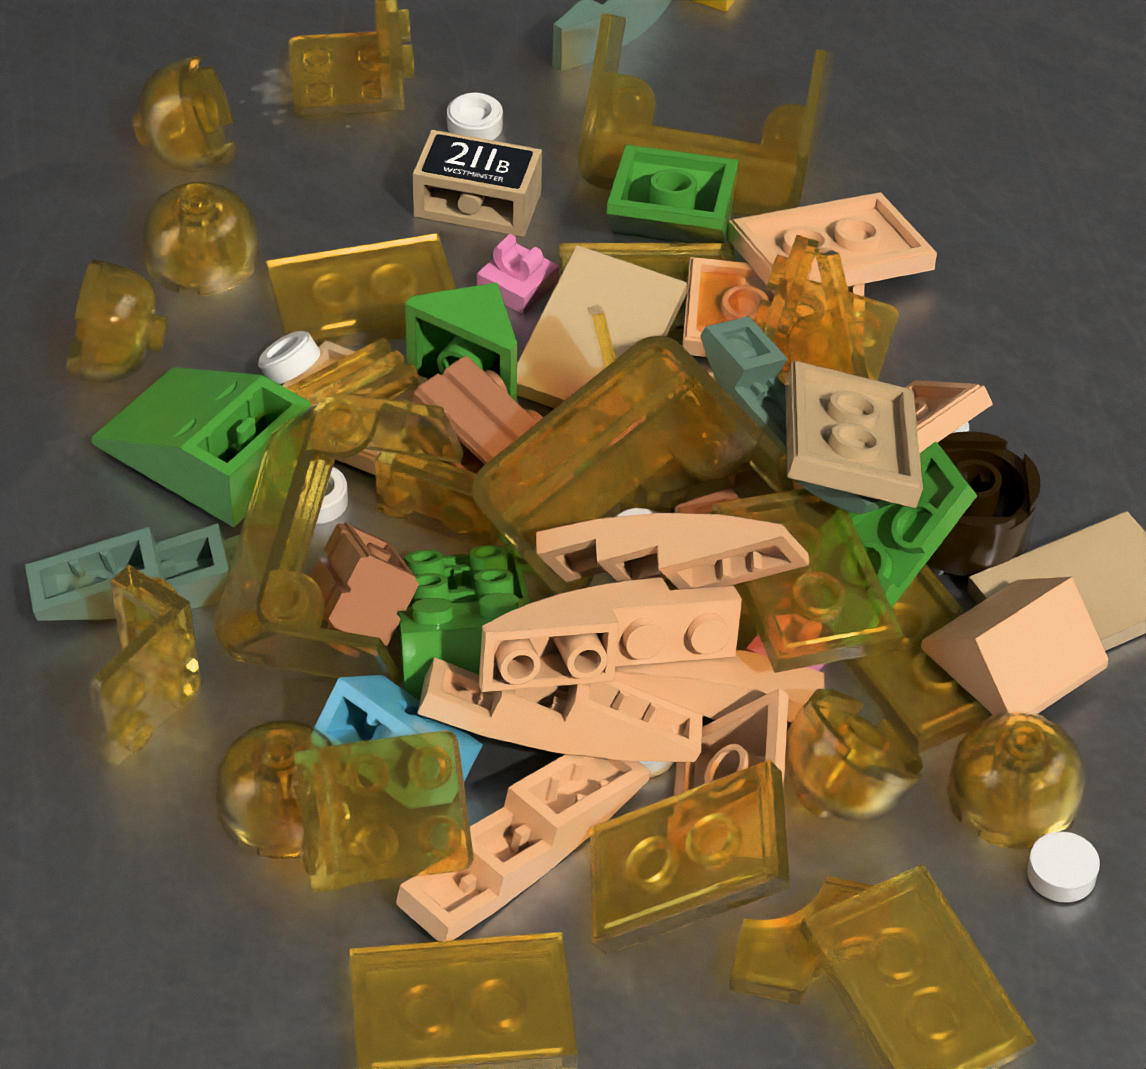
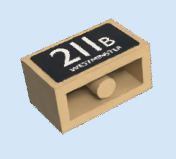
(477, 183)

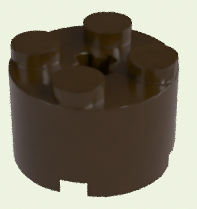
(1002, 514)

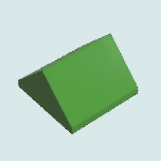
(672, 195)
(461, 324)

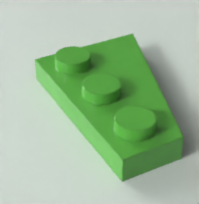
(904, 537)

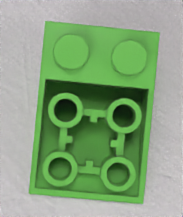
(202, 435)
(452, 605)

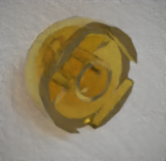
(185, 116)
(200, 238)
(114, 324)
(845, 761)
(1017, 779)
(256, 787)

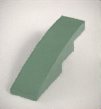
(79, 584)

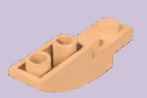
(599, 627)

